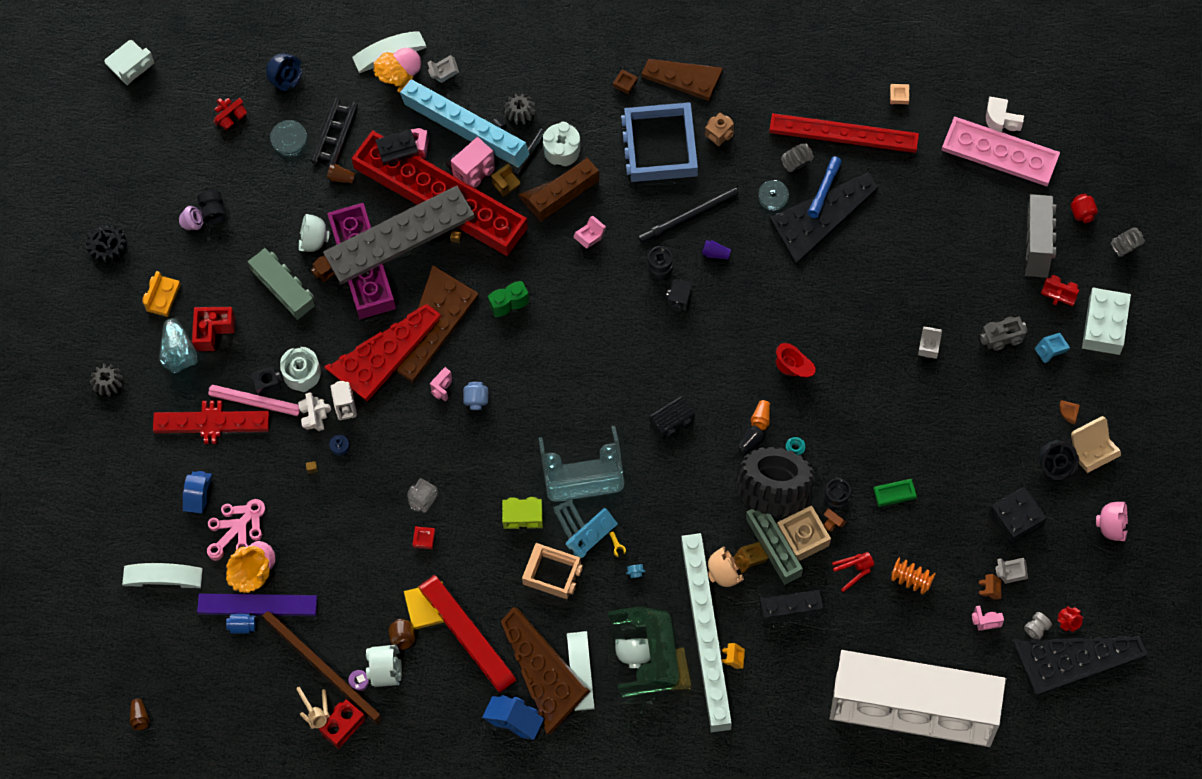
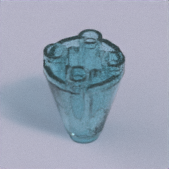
(176, 347)

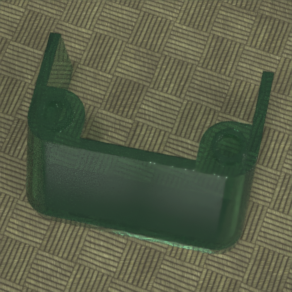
(664, 668)

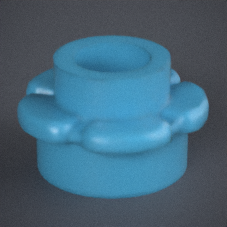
(635, 570)

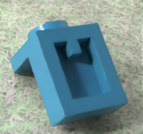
(1051, 346)

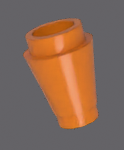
(761, 415)

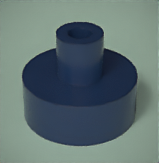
(339, 445)

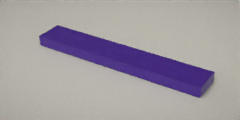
(257, 604)

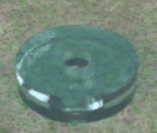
(769, 188)

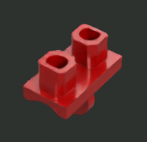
(223, 118)
(1060, 291)

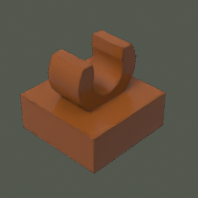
(833, 520)
(993, 587)

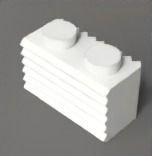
(343, 400)

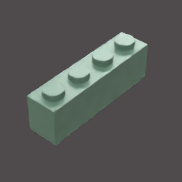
(281, 283)
(774, 545)

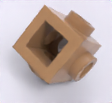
(719, 129)

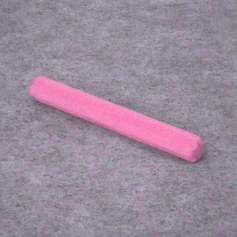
(254, 400)

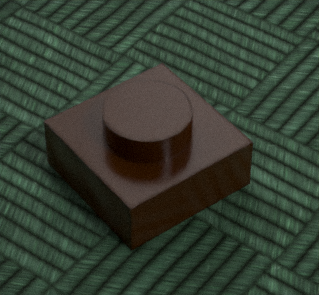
(625, 81)

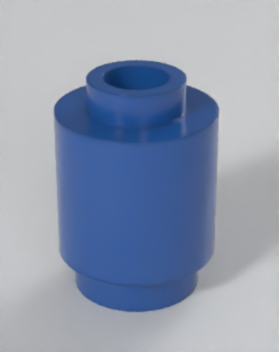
(241, 623)

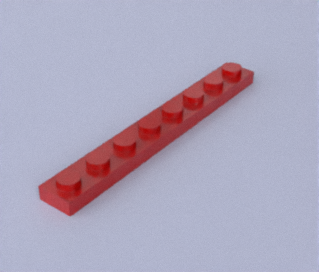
(844, 133)

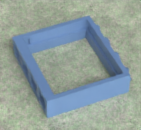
(666, 171)

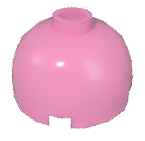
(1113, 521)

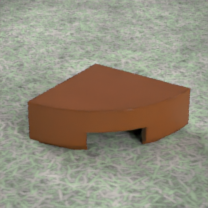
(1069, 411)

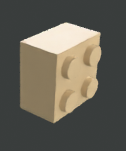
(804, 533)

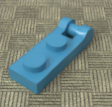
(591, 533)

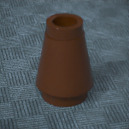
(339, 174)
(138, 715)

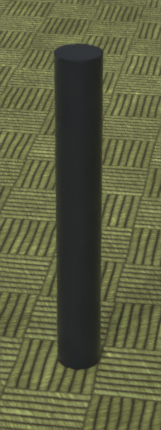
(533, 145)

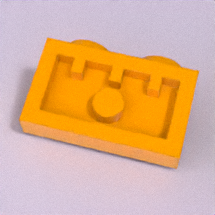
(161, 294)

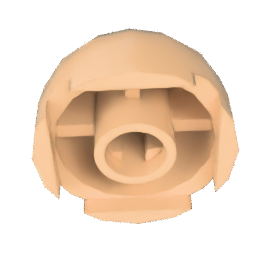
(723, 569)

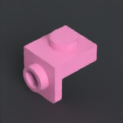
(590, 233)

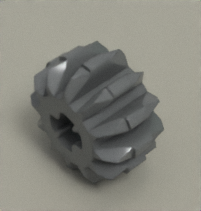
(526, 108)
(797, 157)
(1127, 242)
(99, 380)

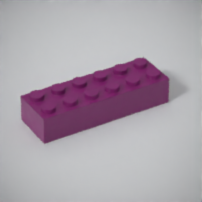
(371, 289)

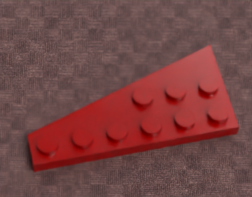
(381, 355)

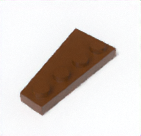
(685, 77)

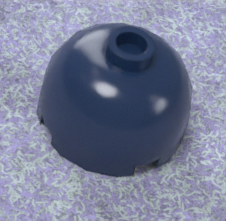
(284, 71)

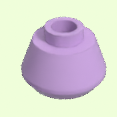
(191, 218)

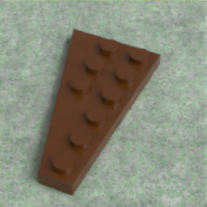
(452, 301)
(545, 673)

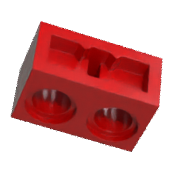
(346, 726)

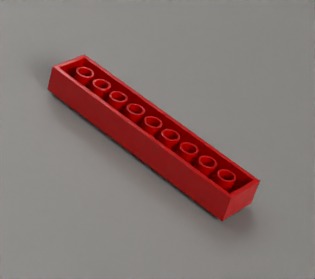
(421, 180)

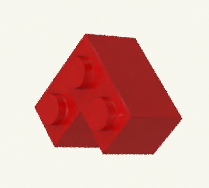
(208, 323)

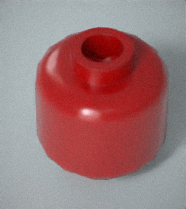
(1084, 208)

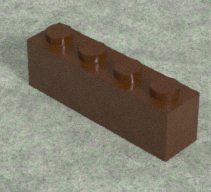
(555, 194)

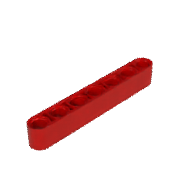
(467, 634)

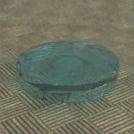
(288, 137)

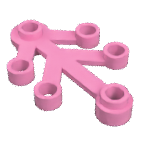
(237, 526)

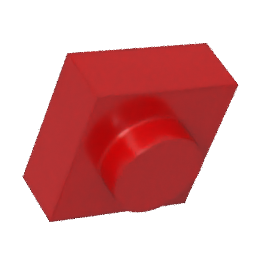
(423, 537)

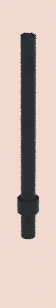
(656, 231)

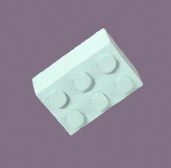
(1106, 321)

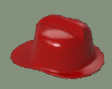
(793, 362)

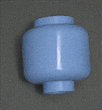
(475, 395)

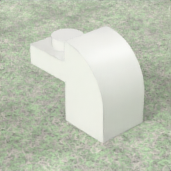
(998, 118)

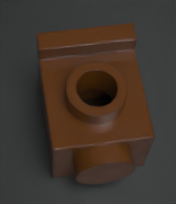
(322, 269)

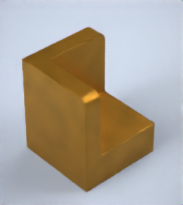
(505, 180)

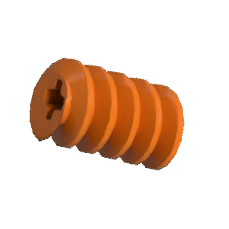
(912, 576)

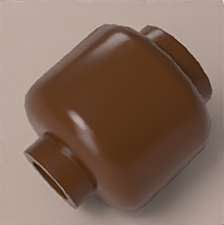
(401, 634)

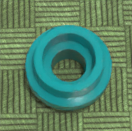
(796, 441)

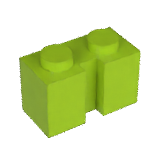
(522, 513)

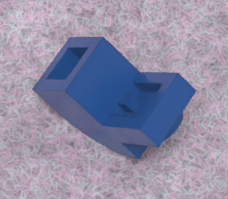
(196, 491)

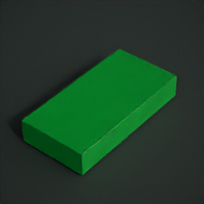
(895, 492)

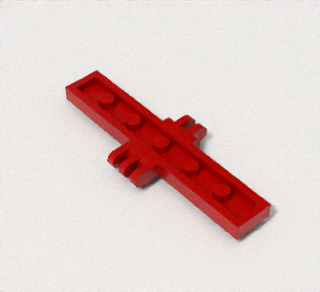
(211, 421)

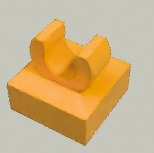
(735, 655)

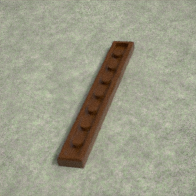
(320, 666)

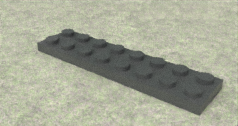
(399, 235)

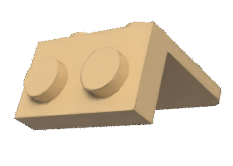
(1094, 444)

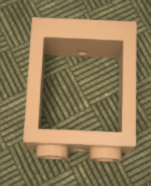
(534, 561)

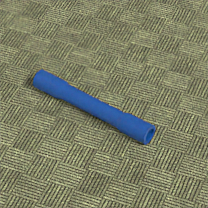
(831, 171)

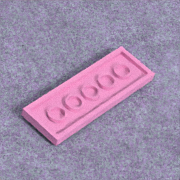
(1000, 151)

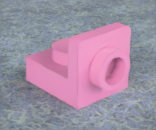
(421, 139)
(441, 381)
(989, 621)

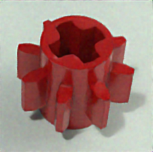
(1070, 619)

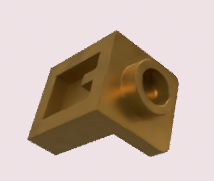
(750, 556)

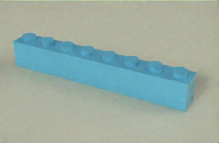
(464, 122)

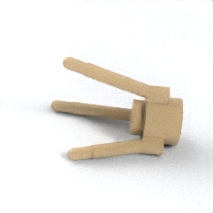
(317, 717)

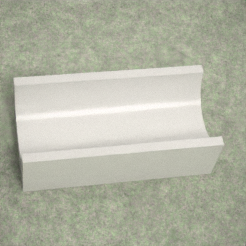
(917, 698)

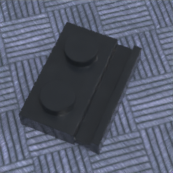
(397, 147)

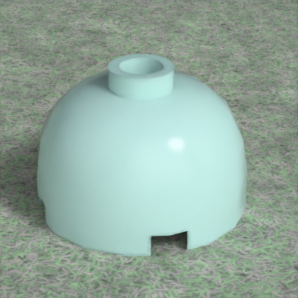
(312, 233)
(633, 651)

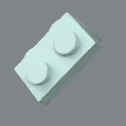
(129, 61)

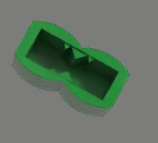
(504, 300)

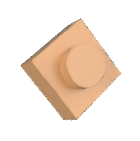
(899, 94)

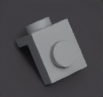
(443, 69)
(930, 342)
(1012, 570)

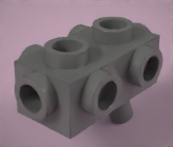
(997, 334)

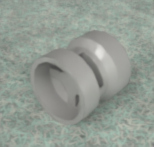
(1038, 625)

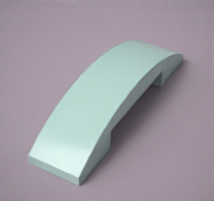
(365, 59)
(163, 574)
(580, 665)

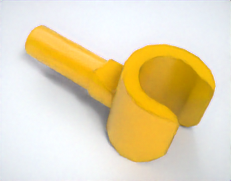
(616, 544)

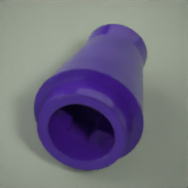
(715, 250)

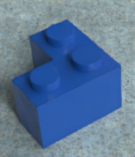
(513, 715)

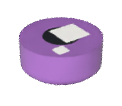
(358, 680)

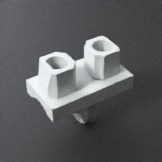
(317, 411)

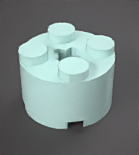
(561, 144)
(300, 368)
(383, 666)

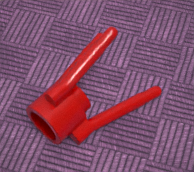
(861, 562)

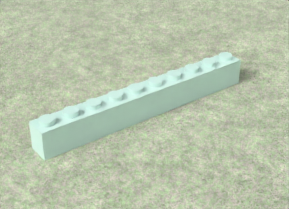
(706, 633)

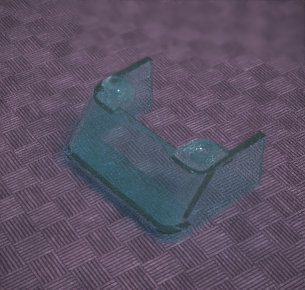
(585, 477)

